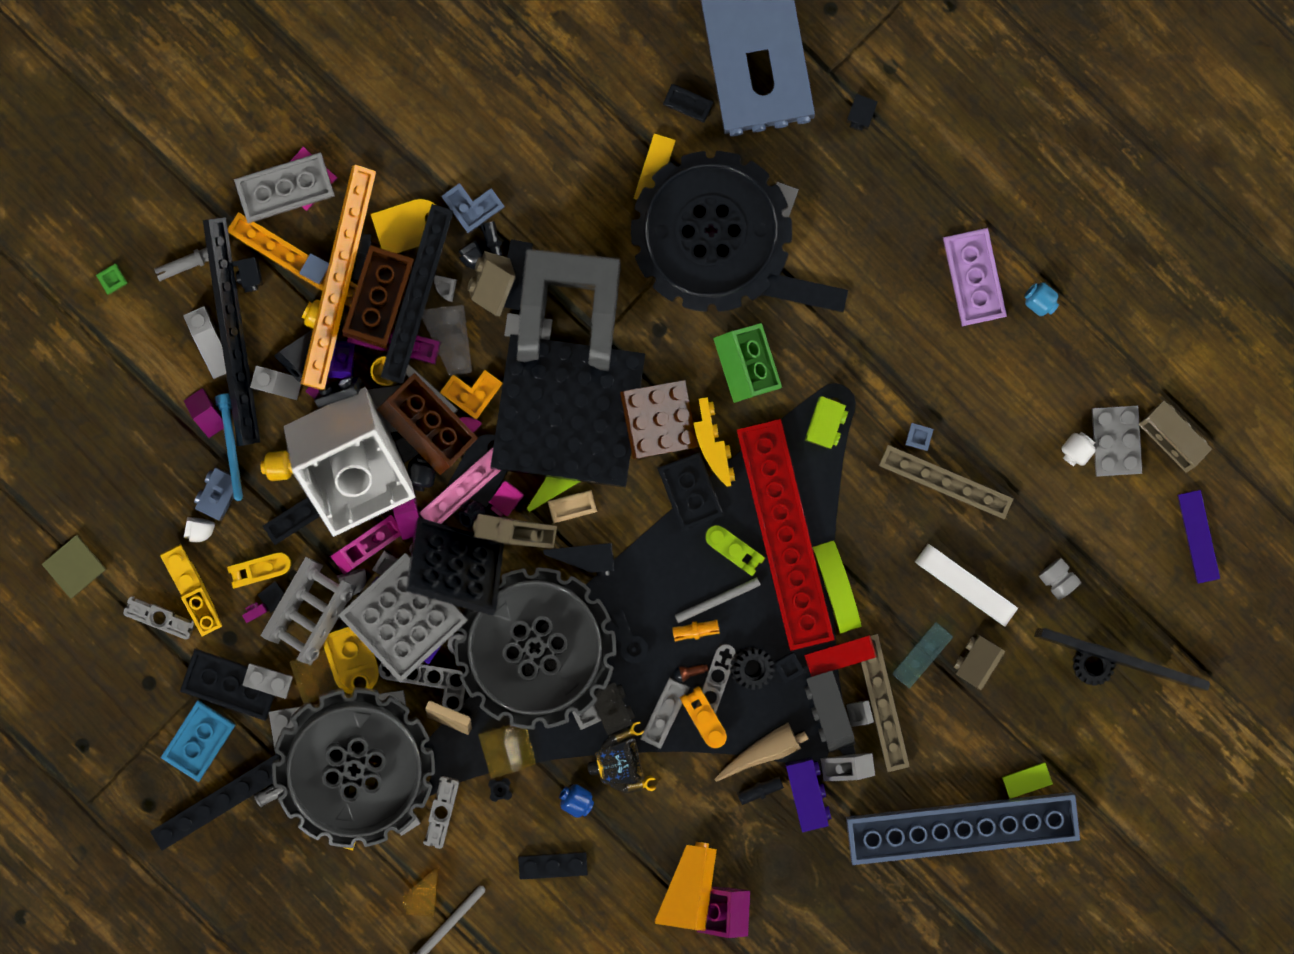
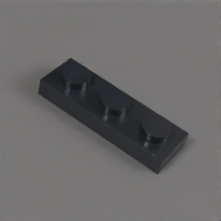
(553, 865)

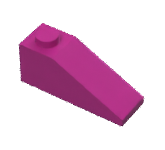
(366, 545)

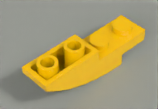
(714, 452)
(191, 589)

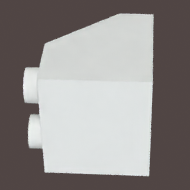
(348, 462)

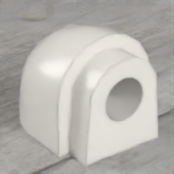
(198, 529)

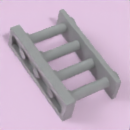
(288, 610)

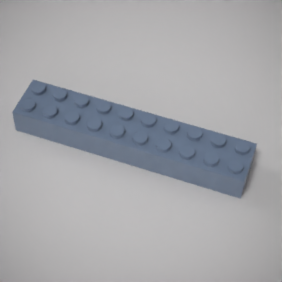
(963, 828)

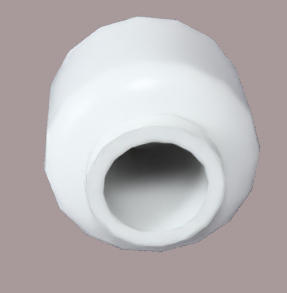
(1078, 449)

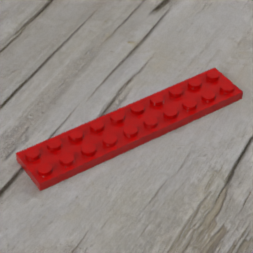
(785, 534)

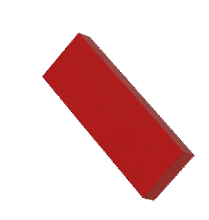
(840, 656)

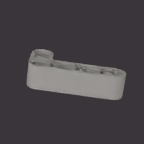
(444, 682)

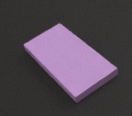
(974, 277)

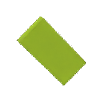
(1027, 780)

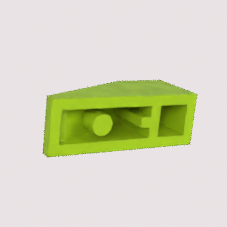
(549, 489)

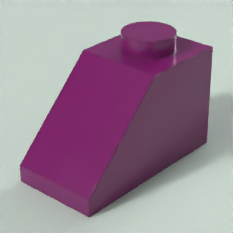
(406, 517)

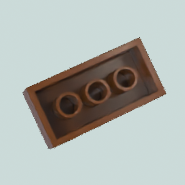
(378, 297)
(427, 423)

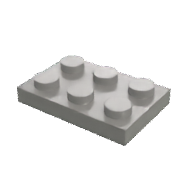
(1116, 441)

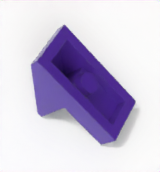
(343, 360)

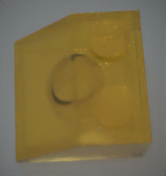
(506, 750)

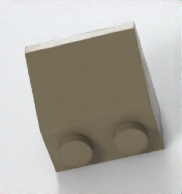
(492, 282)
(978, 661)

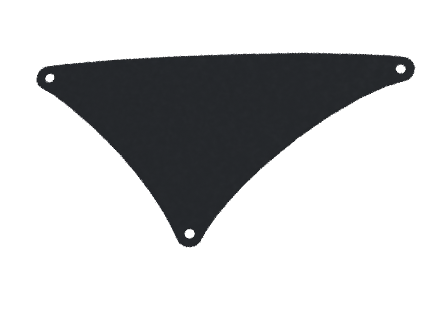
(671, 573)

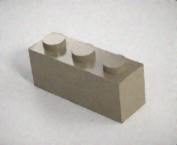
(1175, 436)

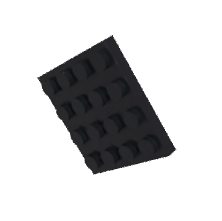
(455, 567)

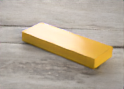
(657, 158)

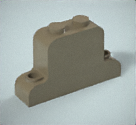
(514, 531)

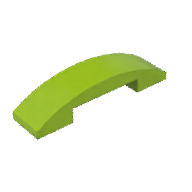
(837, 586)

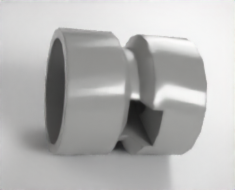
(1058, 577)

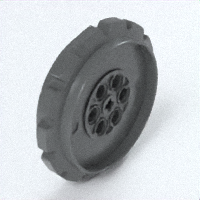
(580, 662)
(370, 810)

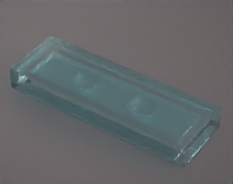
(922, 655)

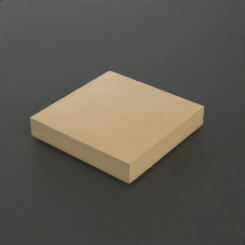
(448, 717)

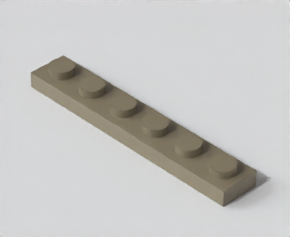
(946, 482)
(884, 710)

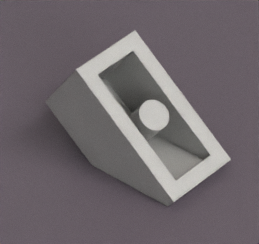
(275, 383)
(848, 767)

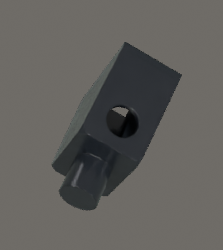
(294, 355)

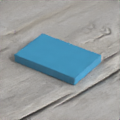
(198, 741)

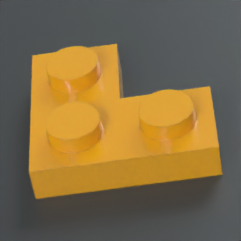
(472, 399)

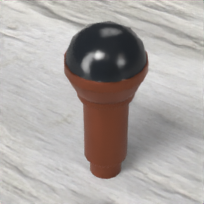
(683, 673)

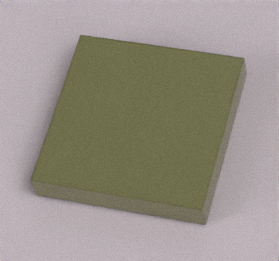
(74, 566)

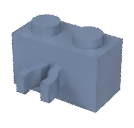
(217, 494)

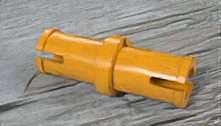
(695, 630)

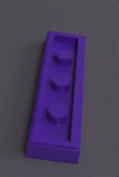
(1198, 536)

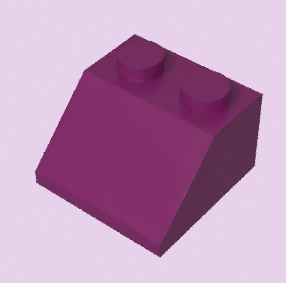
(728, 912)

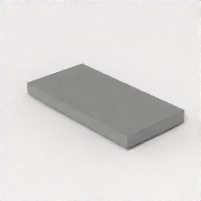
(284, 187)

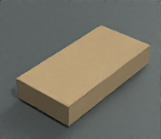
(572, 506)

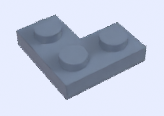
(471, 212)

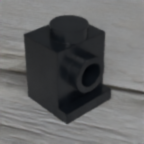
(248, 274)

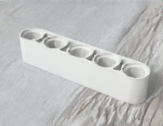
(966, 585)

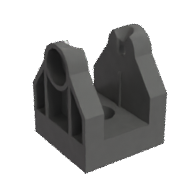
(574, 272)

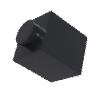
(861, 112)

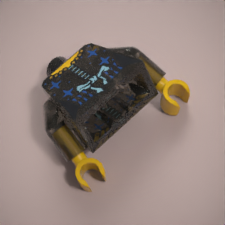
(620, 762)

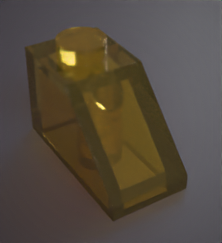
(422, 896)

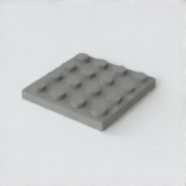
(398, 624)

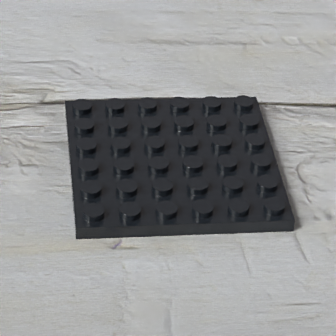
(566, 415)

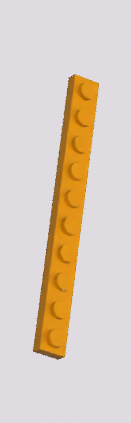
(338, 277)

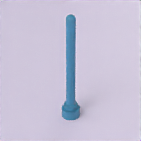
(224, 404)

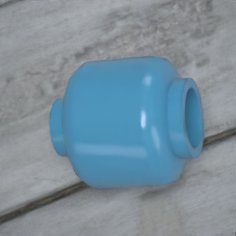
(1041, 299)

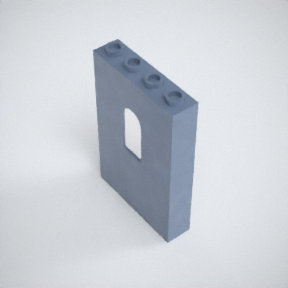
(749, 27)

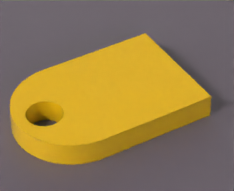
(401, 225)
(350, 659)

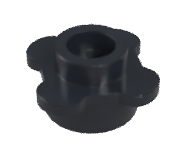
(495, 794)

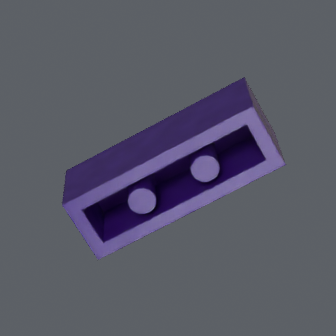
(808, 794)

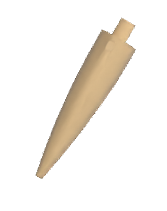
(771, 747)

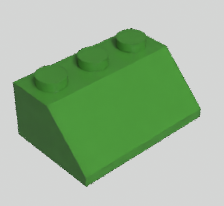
(747, 362)

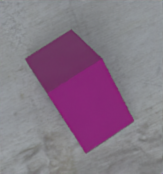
(204, 413)

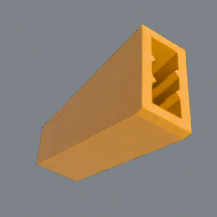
(690, 889)

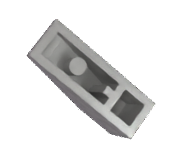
(207, 339)

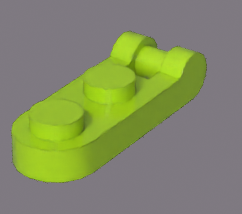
(733, 548)

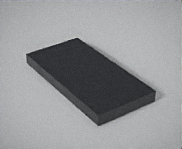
(222, 684)

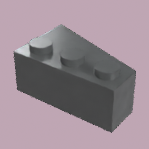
(829, 711)

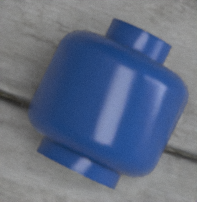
(576, 801)

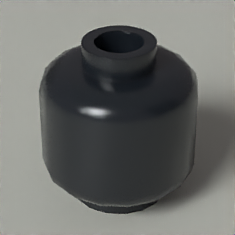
(421, 474)

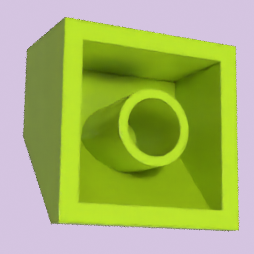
(826, 422)

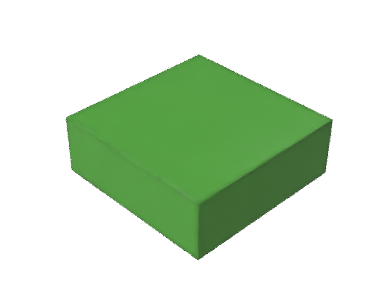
(111, 279)

